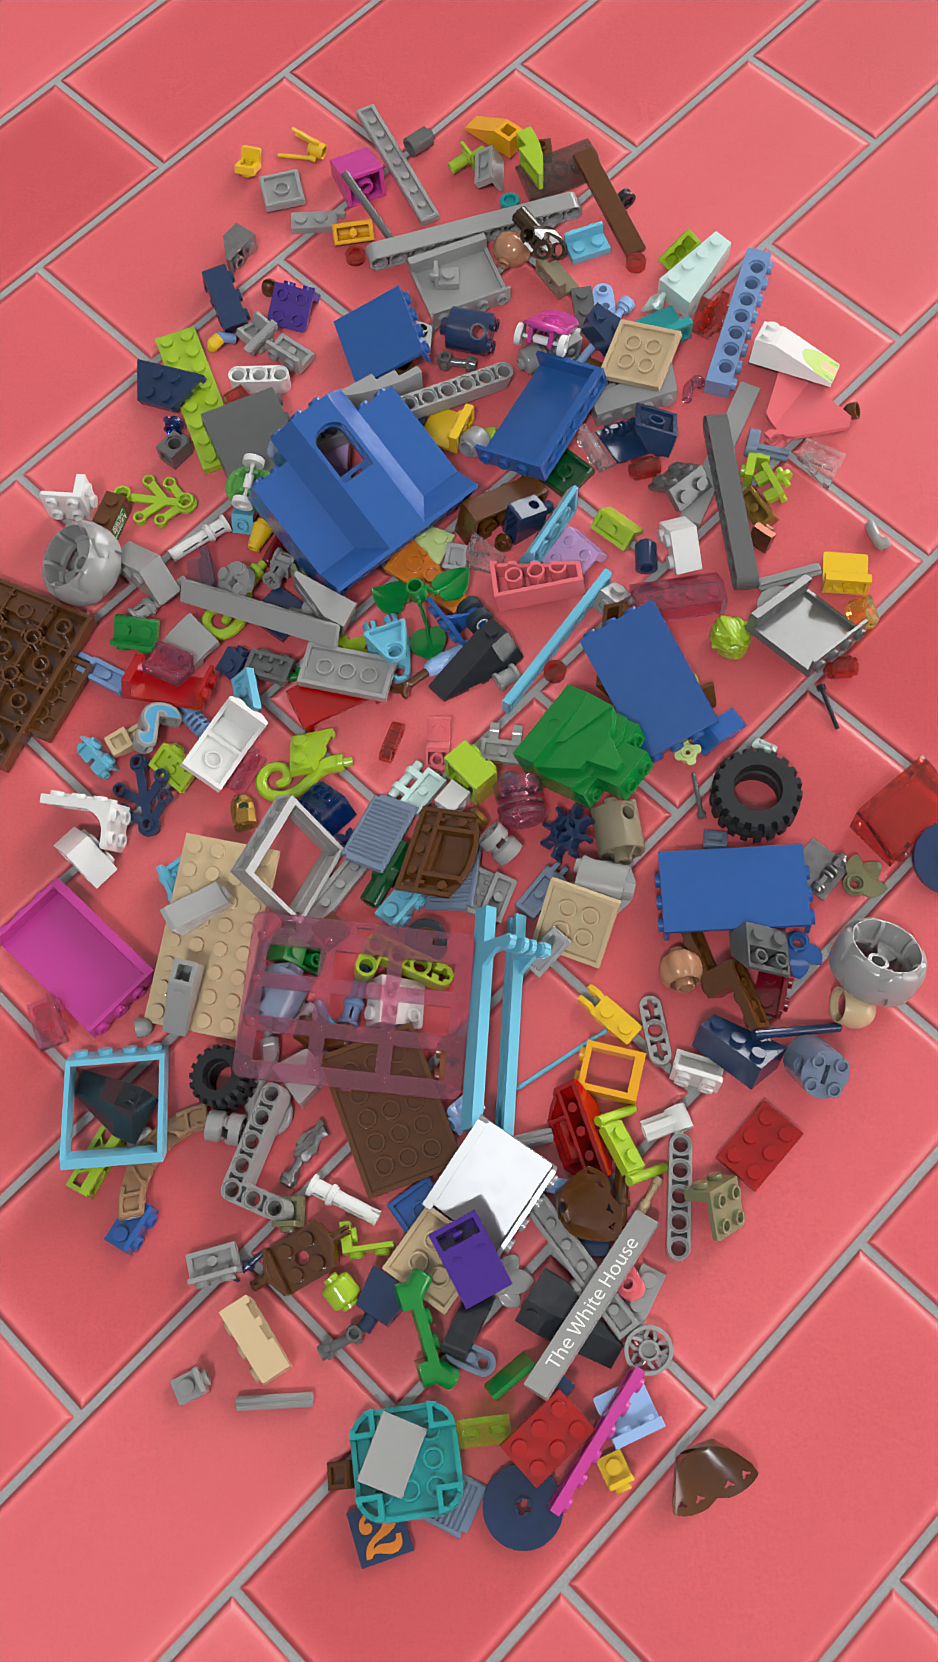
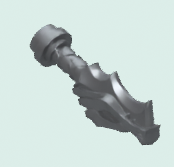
(305, 1147)

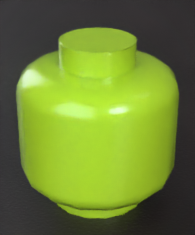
(340, 1291)

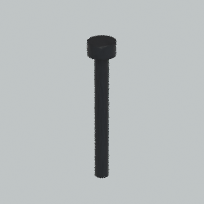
(821, 688)

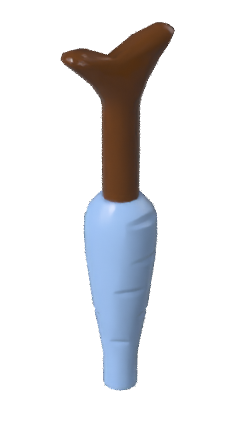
(431, 668)

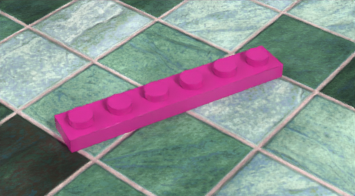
(591, 1450)

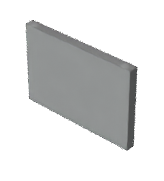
(391, 1455)

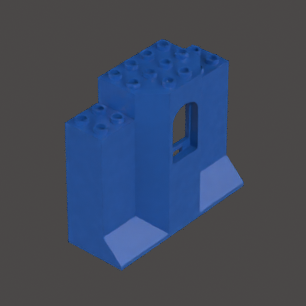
(353, 525)

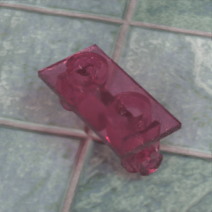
(246, 771)

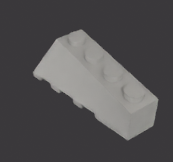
(619, 400)

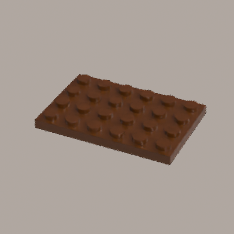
(391, 1135)

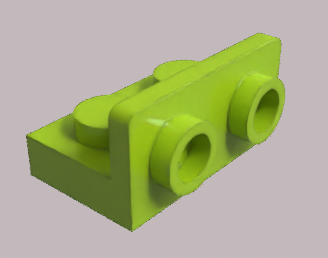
(170, 758)

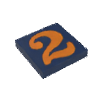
(378, 1541)

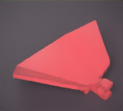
(801, 411)

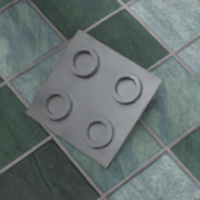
(825, 868)

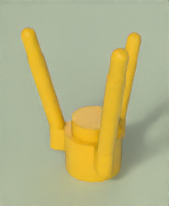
(315, 148)

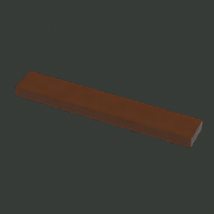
(609, 201)

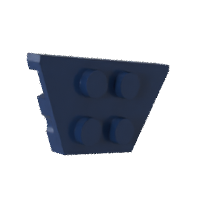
(164, 385)

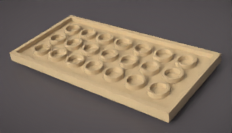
(219, 943)

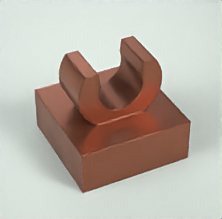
(762, 536)

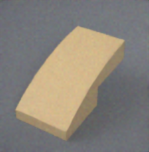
(121, 741)

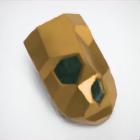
(243, 813)

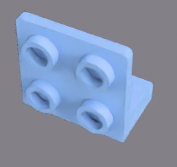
(637, 1422)

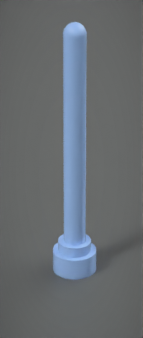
(624, 306)

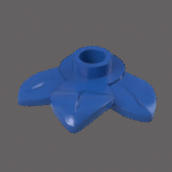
(802, 956)

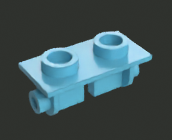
(91, 750)

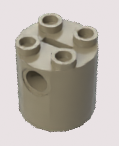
(618, 831)

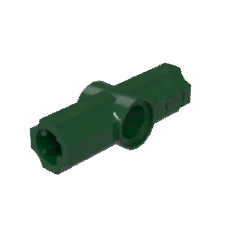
(381, 883)

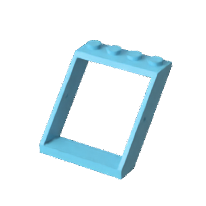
(122, 1155)

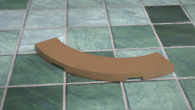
(137, 1176)

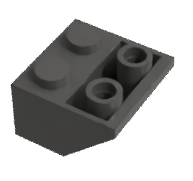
(761, 948)

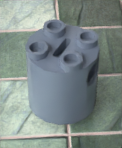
(278, 1001)
(816, 1066)

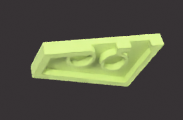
(435, 542)

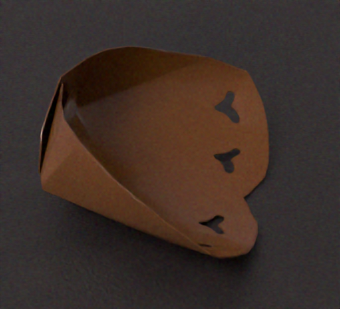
(587, 1207)
(705, 1472)

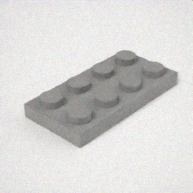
(346, 672)

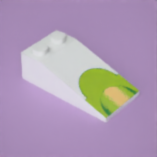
(788, 353)

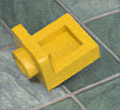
(250, 161)

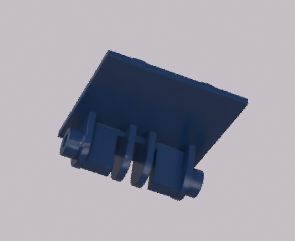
(622, 440)

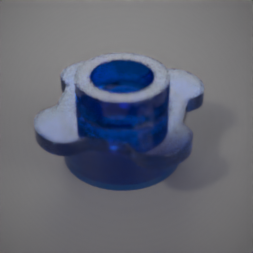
(173, 423)

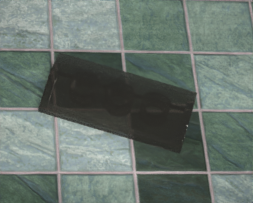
(559, 172)

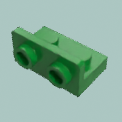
(135, 633)

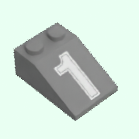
(325, 602)

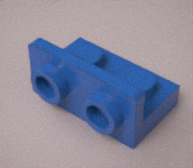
(129, 1234)

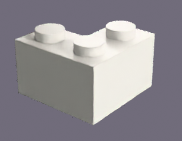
(682, 543)
(82, 852)

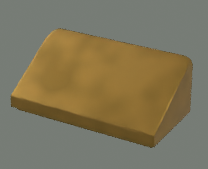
(757, 508)

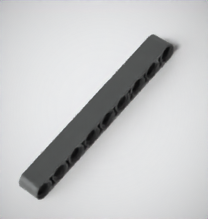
(730, 502)

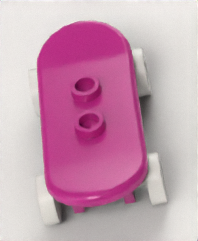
(551, 323)

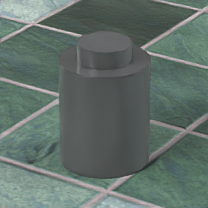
(419, 141)

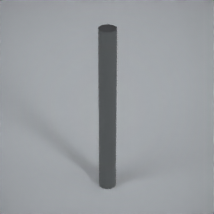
(366, 204)

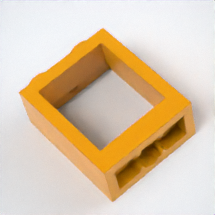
(606, 1093)

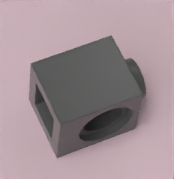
(168, 452)

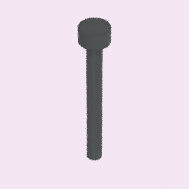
(701, 814)

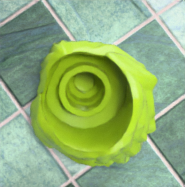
(730, 637)

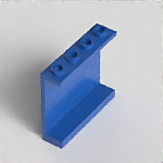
(382, 335)

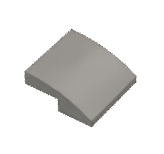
(193, 638)
(492, 890)

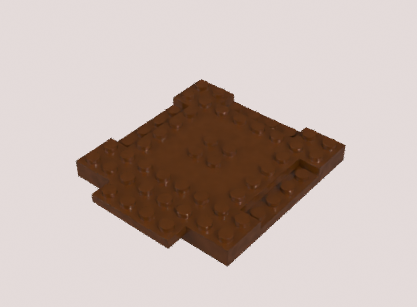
(37, 666)

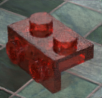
(709, 315)

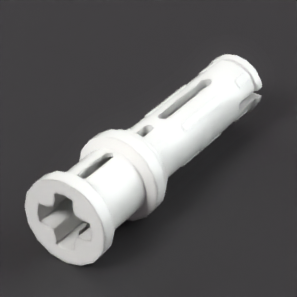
(209, 533)
(333, 1195)

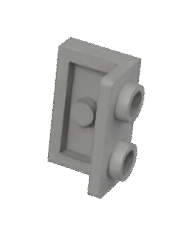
(289, 353)
(213, 1264)

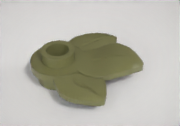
(865, 876)

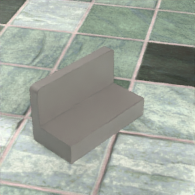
(489, 168)

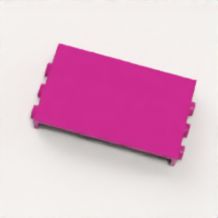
(76, 957)

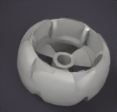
(84, 550)
(869, 976)

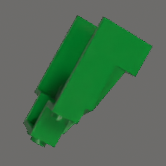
(585, 749)

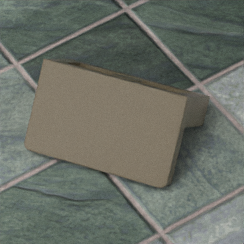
(555, 277)

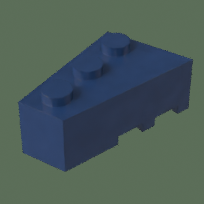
(224, 298)
(600, 327)

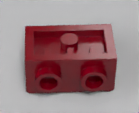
(772, 993)

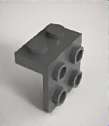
(682, 484)

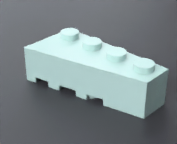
(694, 274)

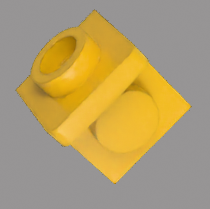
(615, 1472)

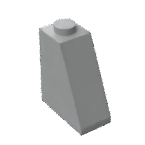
(197, 908)

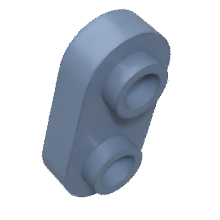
(472, 1360)

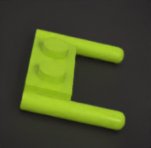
(622, 1147)

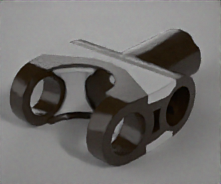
(537, 236)

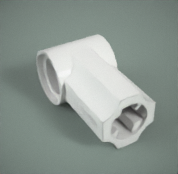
(672, 1121)

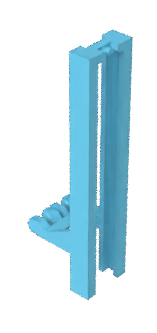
(519, 956)

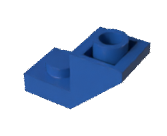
(728, 728)

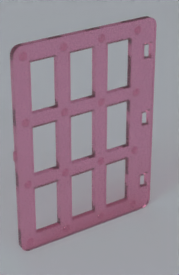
(341, 936)

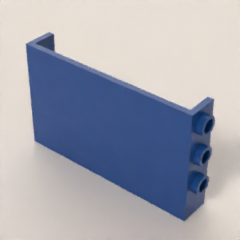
(545, 416)
(650, 679)
(733, 886)

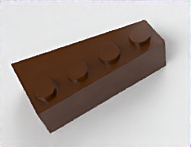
(488, 510)

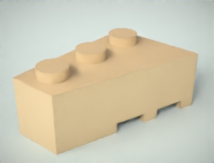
(255, 1340)

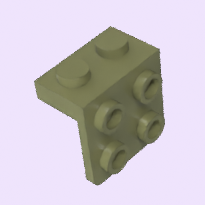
(722, 1200)

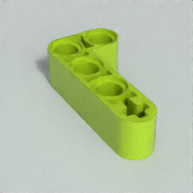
(407, 971)

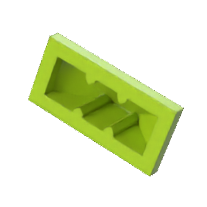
(679, 249)

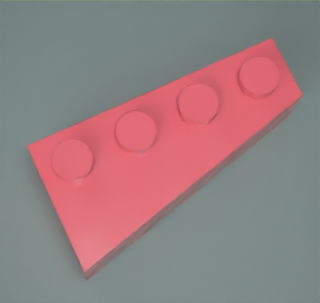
(535, 583)

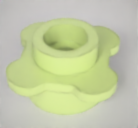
(689, 759)

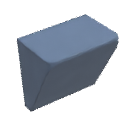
(714, 839)

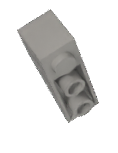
(182, 996)

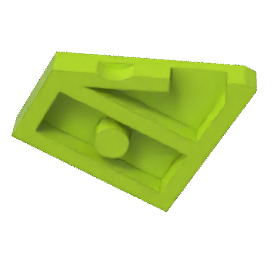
(308, 750)

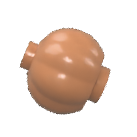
(510, 250)
(680, 970)

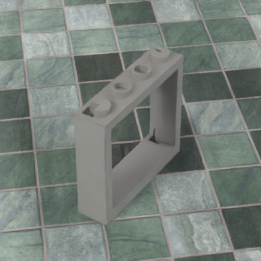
(261, 840)

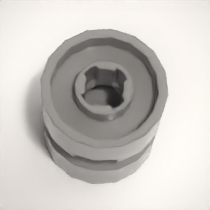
(505, 849)
(224, 1127)

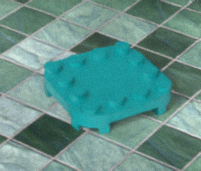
(437, 1475)

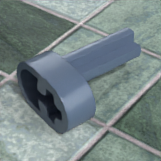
(753, 446)

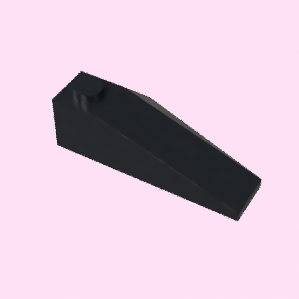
(484, 654)
(116, 1104)
(548, 1308)

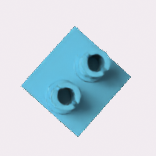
(391, 643)

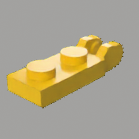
(611, 1016)

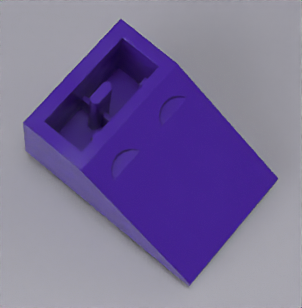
(470, 1259)

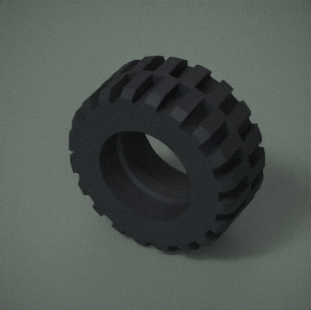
(763, 768)

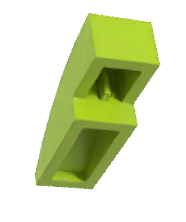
(531, 155)

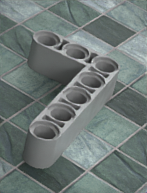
(257, 1156)

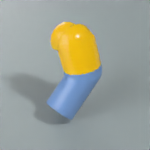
(219, 339)

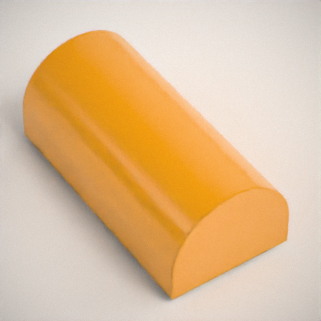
(353, 231)

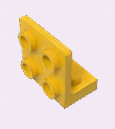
(448, 425)
(845, 573)

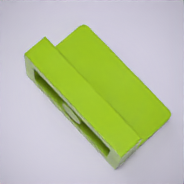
(615, 527)

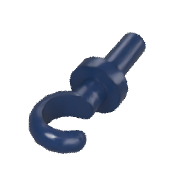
(248, 1264)

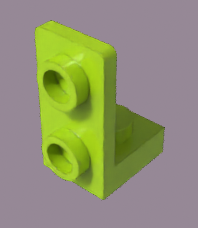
(359, 1252)

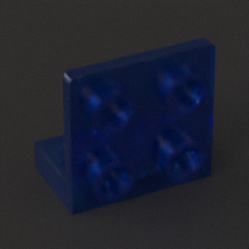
(328, 807)

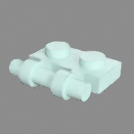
(423, 790)

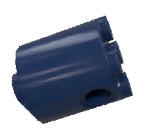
(462, 330)

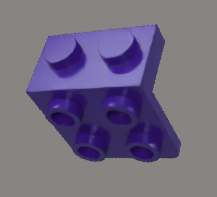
(292, 305)

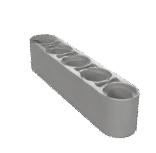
(674, 1209)

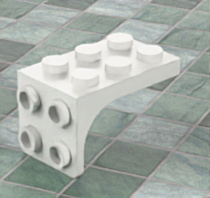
(224, 743)
(111, 815)

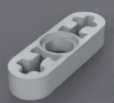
(665, 1047)

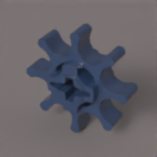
(567, 832)

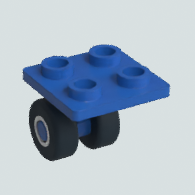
(469, 614)

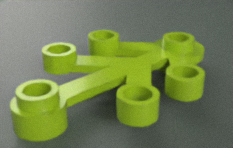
(159, 501)

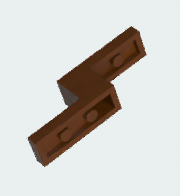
(727, 978)

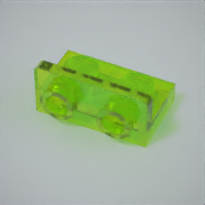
(483, 1431)

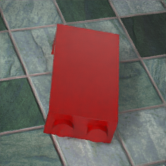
(148, 688)
(318, 705)

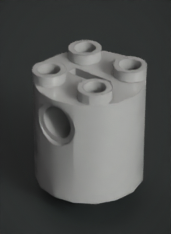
(606, 878)

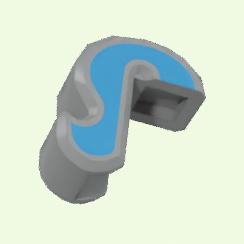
(148, 723)

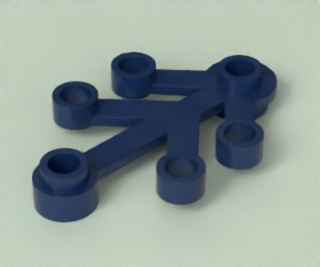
(146, 797)

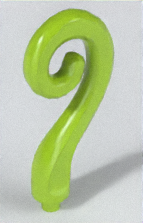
(237, 625)
(328, 765)

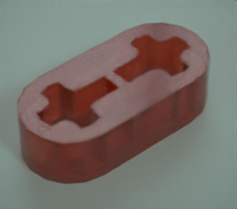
(391, 742)

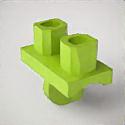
(767, 476)

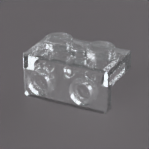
(595, 449)

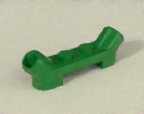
(430, 1367)

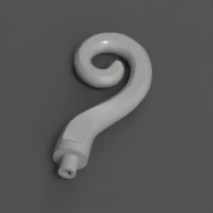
(269, 1052)

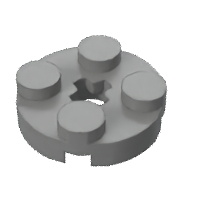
(237, 572)

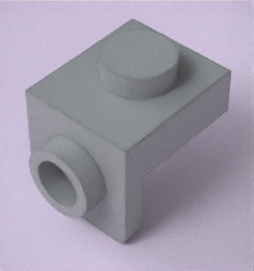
(250, 330)
(455, 556)
(610, 594)

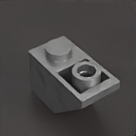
(238, 246)

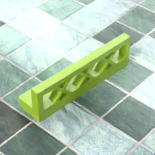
(98, 1174)

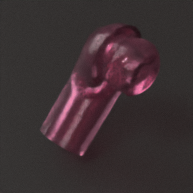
(695, 382)

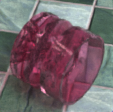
(520, 801)

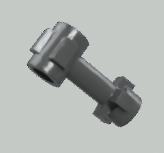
(445, 362)
(353, 1335)

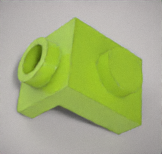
(753, 463)

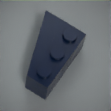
(736, 1051)

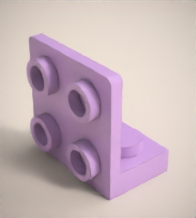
(575, 546)

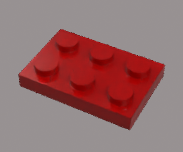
(759, 1146)
(547, 1437)

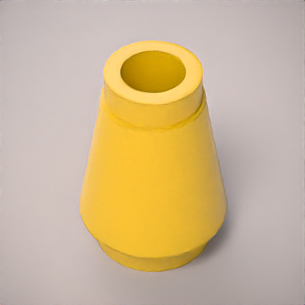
(259, 535)

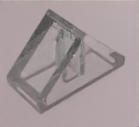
(480, 553)

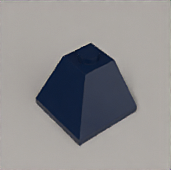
(656, 429)

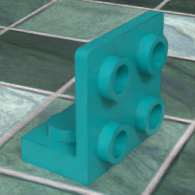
(669, 319)

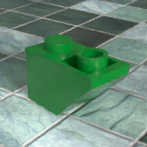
(304, 958)

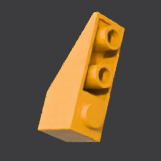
(495, 132)

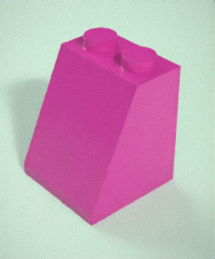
(364, 170)

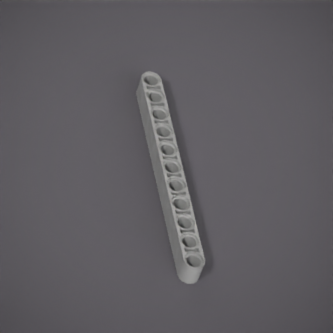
(397, 249)
(438, 402)

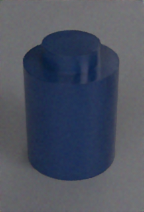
(646, 556)

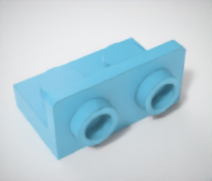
(586, 243)
(246, 689)
(399, 907)

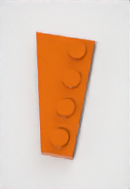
(415, 563)

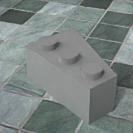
(147, 572)

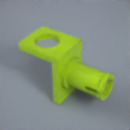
(466, 158)

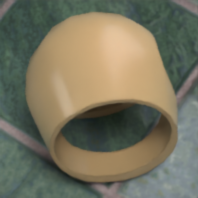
(856, 1013)

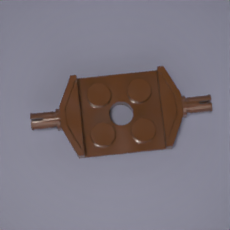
(282, 1264)

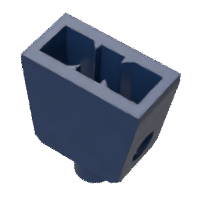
(525, 517)
(378, 1301)

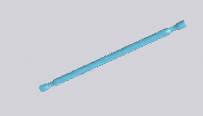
(558, 1061)

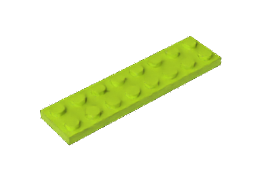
(185, 352)

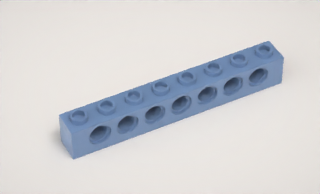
(738, 322)

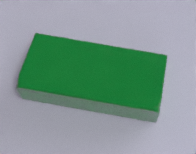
(509, 1376)

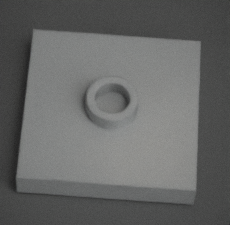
(282, 190)

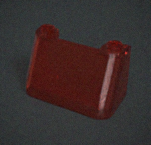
(899, 812)

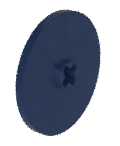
(926, 857)
(502, 1517)

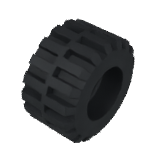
(205, 1076)

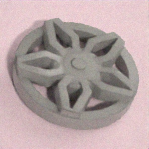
(648, 1349)

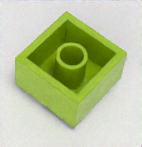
(471, 771)

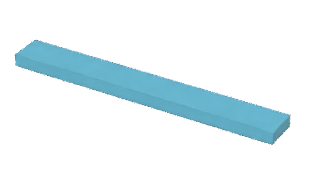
(555, 642)

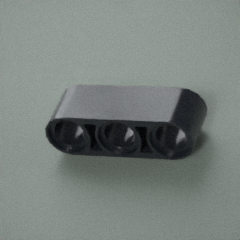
(466, 1329)

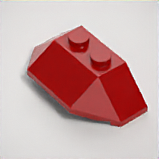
(574, 1129)

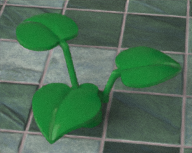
(394, 595)

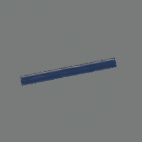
(796, 1031)

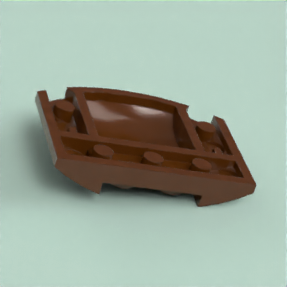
(439, 853)

